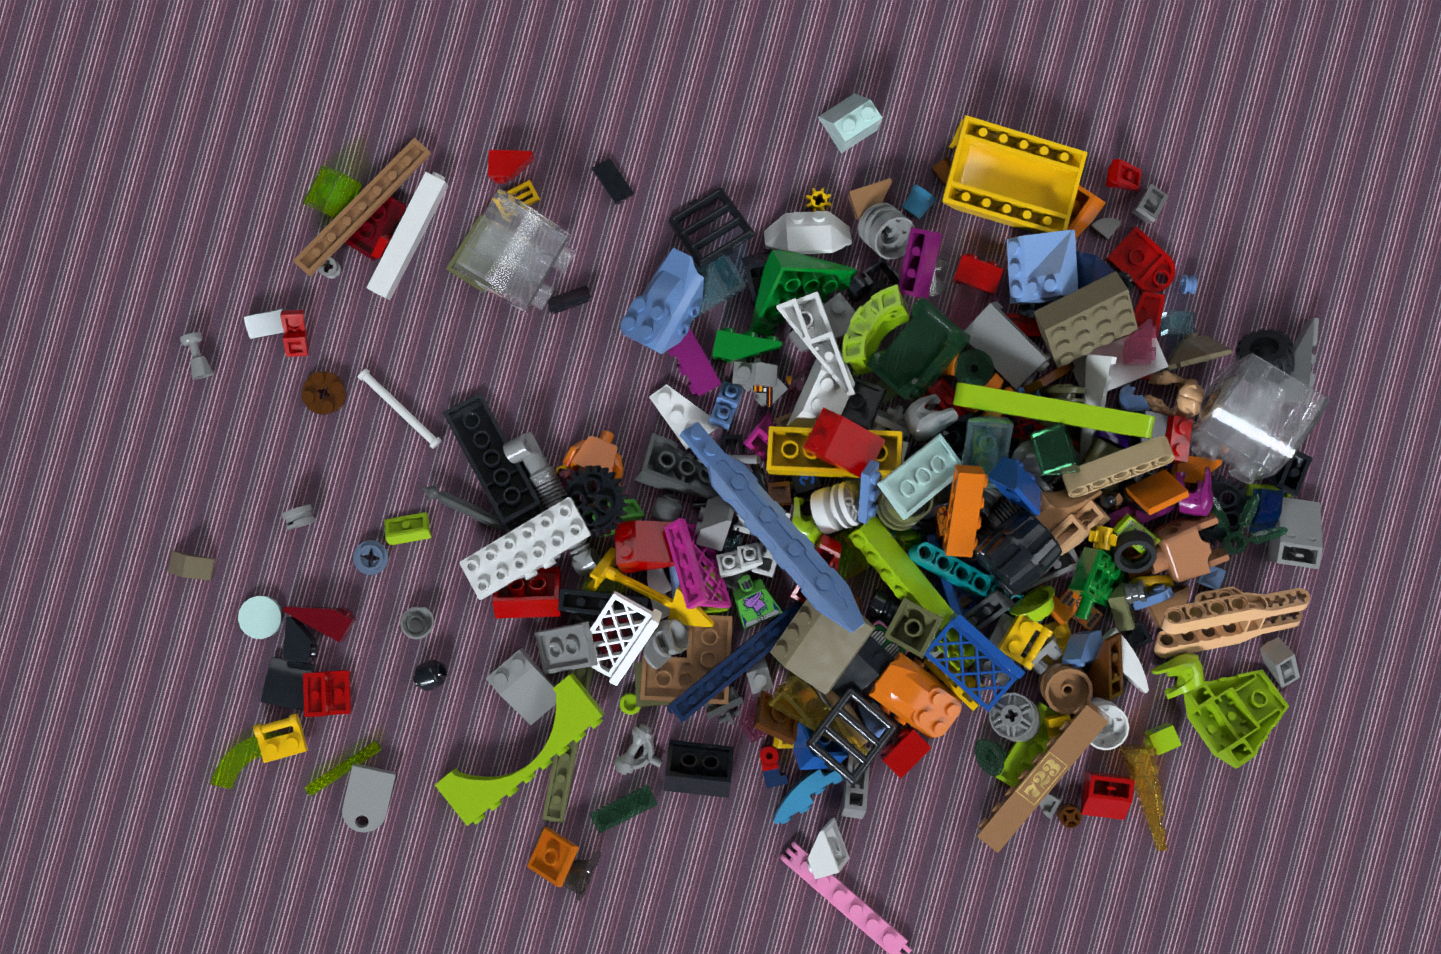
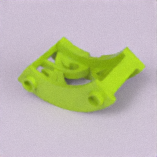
(871, 325)

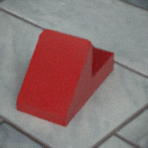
(1123, 176)

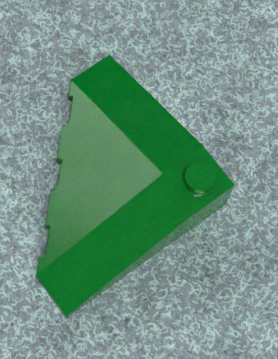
(794, 276)

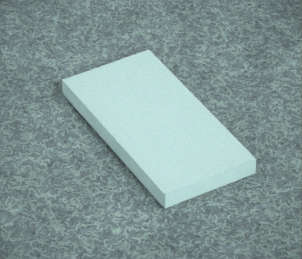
(920, 476)

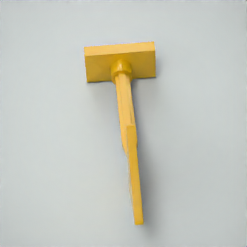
(677, 606)

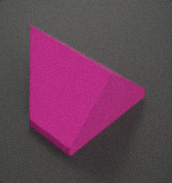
(758, 439)

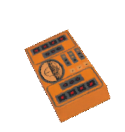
(1071, 601)

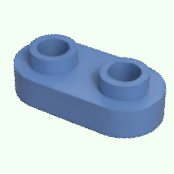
(1158, 594)

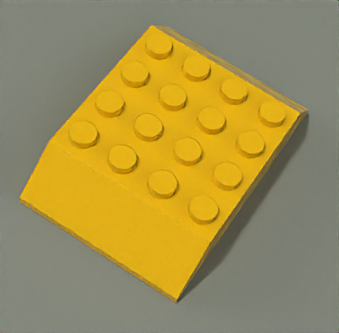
(1013, 177)

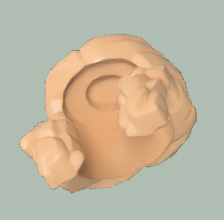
(1188, 399)

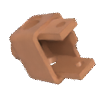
(1182, 551)

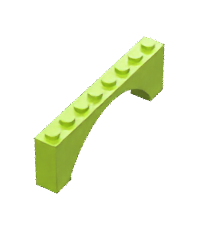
(476, 794)

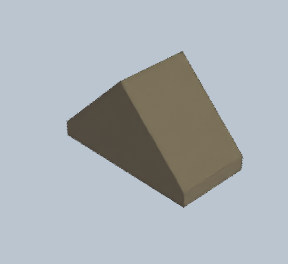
(191, 566)

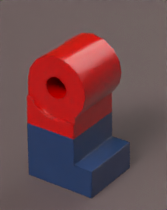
(769, 757)

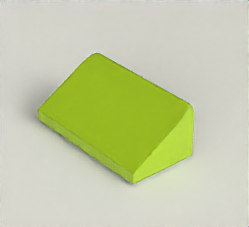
(407, 528)

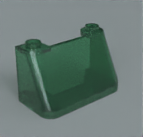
(919, 351)

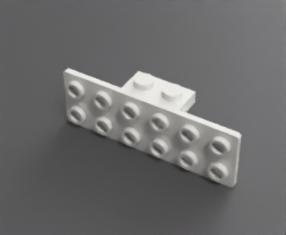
(525, 549)

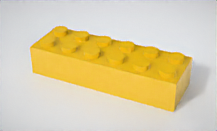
(788, 456)

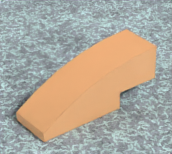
(1078, 526)

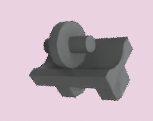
(716, 709)

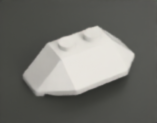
(808, 233)
(817, 393)

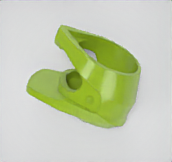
(805, 524)
(1188, 672)

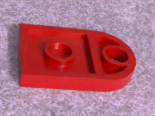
(1142, 261)

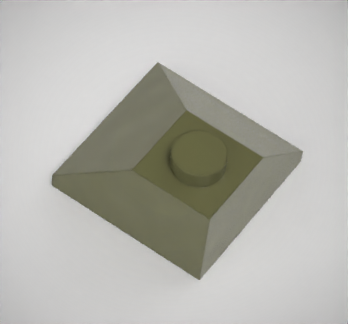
(913, 627)

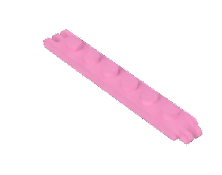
(848, 903)

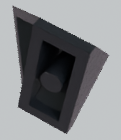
(1292, 474)

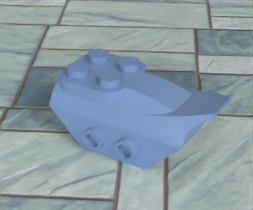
(667, 305)

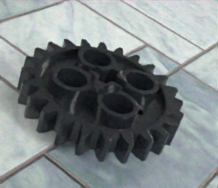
(1237, 499)
(596, 500)

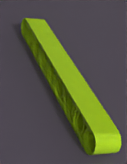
(1054, 410)

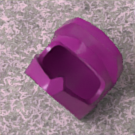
(1200, 499)

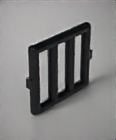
(726, 249)
(878, 743)

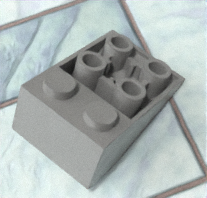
(1303, 540)

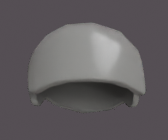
(417, 622)

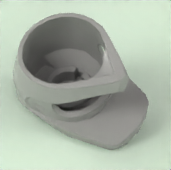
(926, 423)
(666, 640)

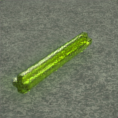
(343, 768)

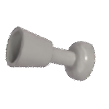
(199, 365)

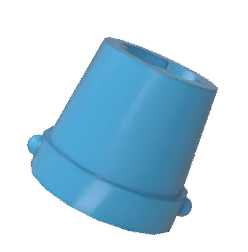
(918, 202)

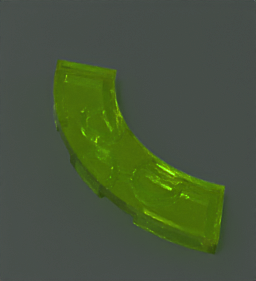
(236, 759)

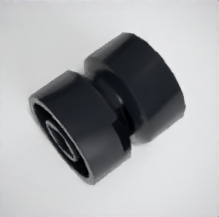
(883, 606)

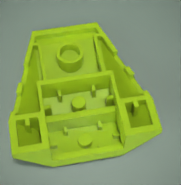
(1235, 714)

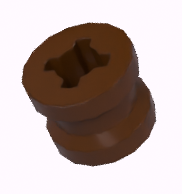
(1072, 819)

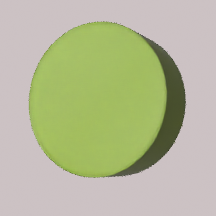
(628, 703)

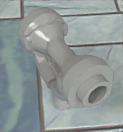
(641, 736)

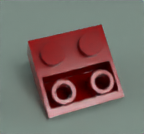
(1106, 795)

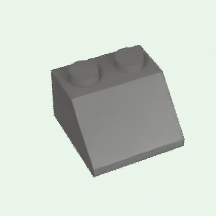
(715, 523)

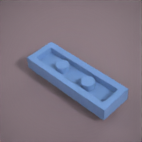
(869, 492)

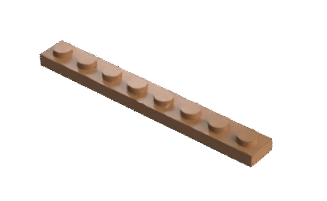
(362, 207)

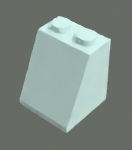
(851, 121)

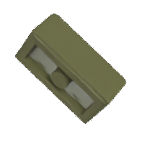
(1121, 610)

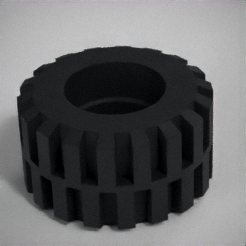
(1269, 346)

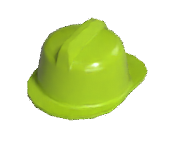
(1035, 604)

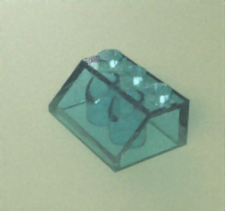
(987, 442)

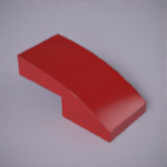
(294, 333)

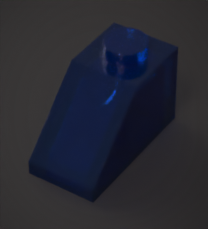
(1268, 509)

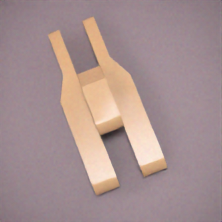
(1227, 610)

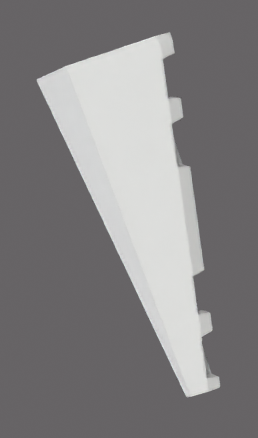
(812, 325)
(1096, 381)

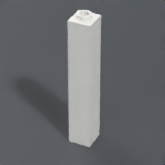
(408, 235)

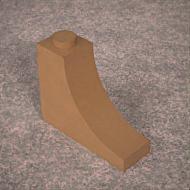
(1059, 505)

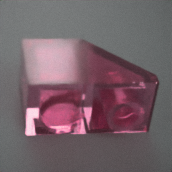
(1138, 346)

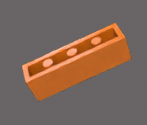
(964, 510)

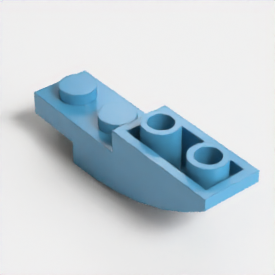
(799, 795)

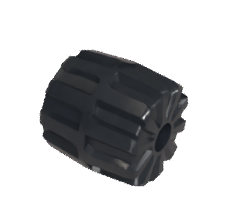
(1018, 552)

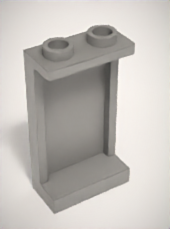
(1007, 346)

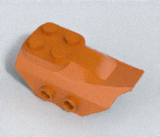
(916, 697)

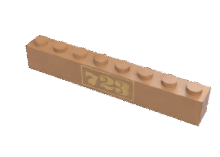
(1043, 775)

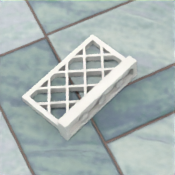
(635, 642)

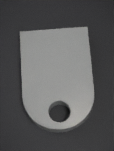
(367, 795)

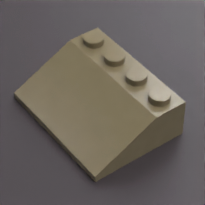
(818, 647)

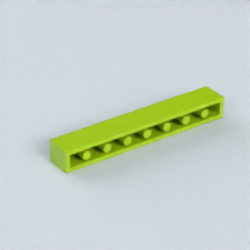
(906, 580)

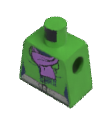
(754, 602)

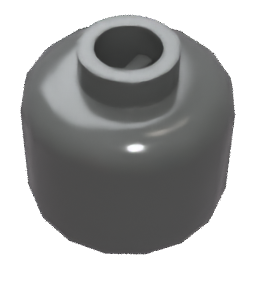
(667, 508)

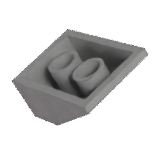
(524, 686)

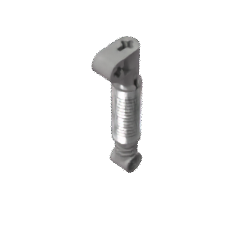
(544, 478)

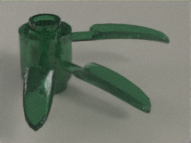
(1244, 521)

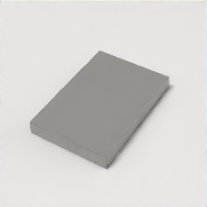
(566, 648)

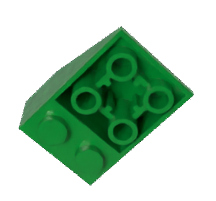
(740, 347)

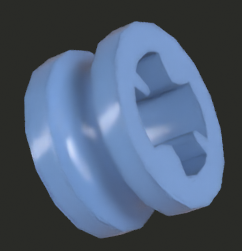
(1188, 284)

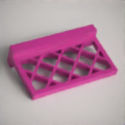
(691, 571)

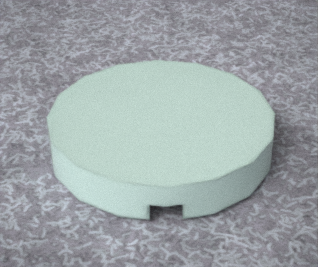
(260, 617)

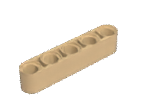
(1119, 466)

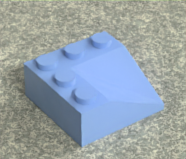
(1042, 267)

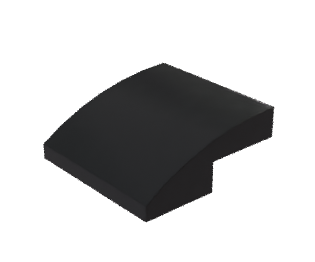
(285, 683)

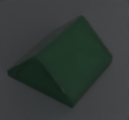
(1055, 450)

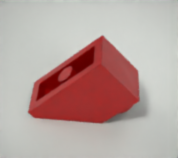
(507, 164)

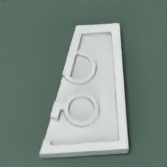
(679, 412)

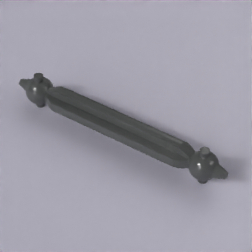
(463, 506)

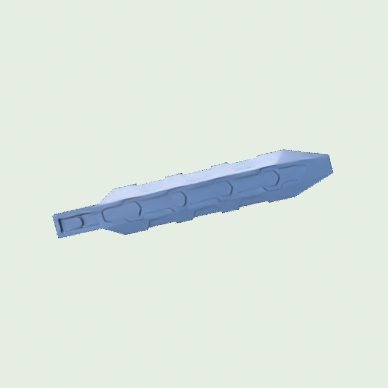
(768, 521)

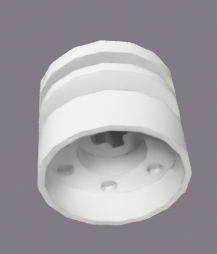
(836, 507)
(1116, 729)

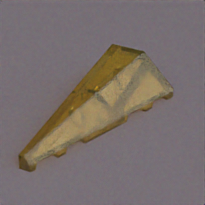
(802, 704)
(1143, 770)

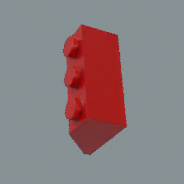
(530, 597)

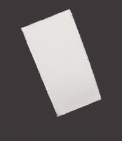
(739, 561)

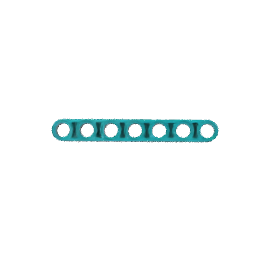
(948, 572)

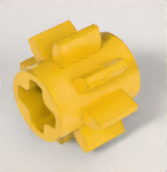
(815, 195)
(1102, 538)

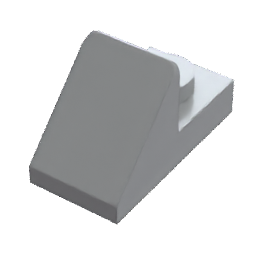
(1150, 204)
(755, 374)

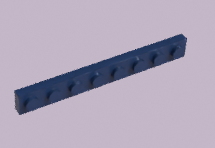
(732, 666)

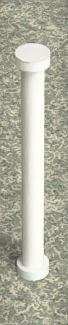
(399, 408)

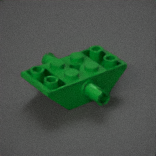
(1095, 579)

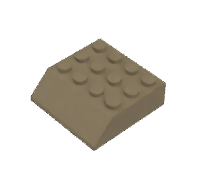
(1086, 320)

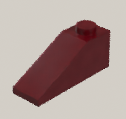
(328, 620)

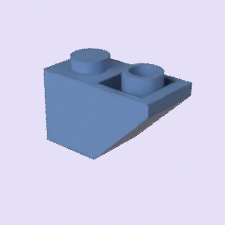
(1082, 648)

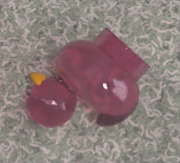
(797, 382)

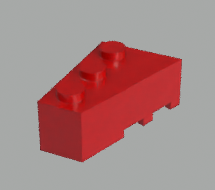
(830, 551)

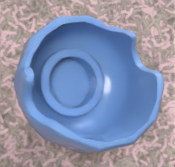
(1132, 402)

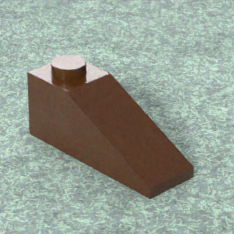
(1107, 669)

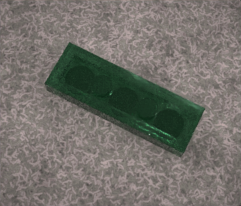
(623, 808)

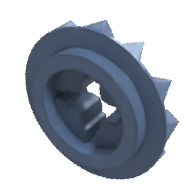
(363, 564)

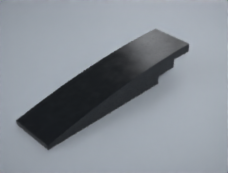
(500, 479)

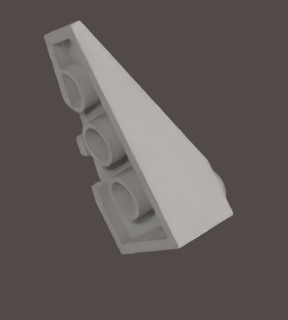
(1303, 352)

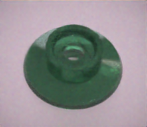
(970, 358)
(990, 756)

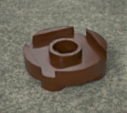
(311, 394)

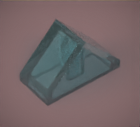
(1177, 323)

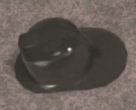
(580, 875)

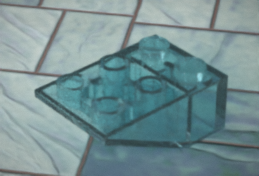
(720, 283)

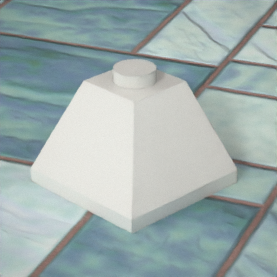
(828, 852)

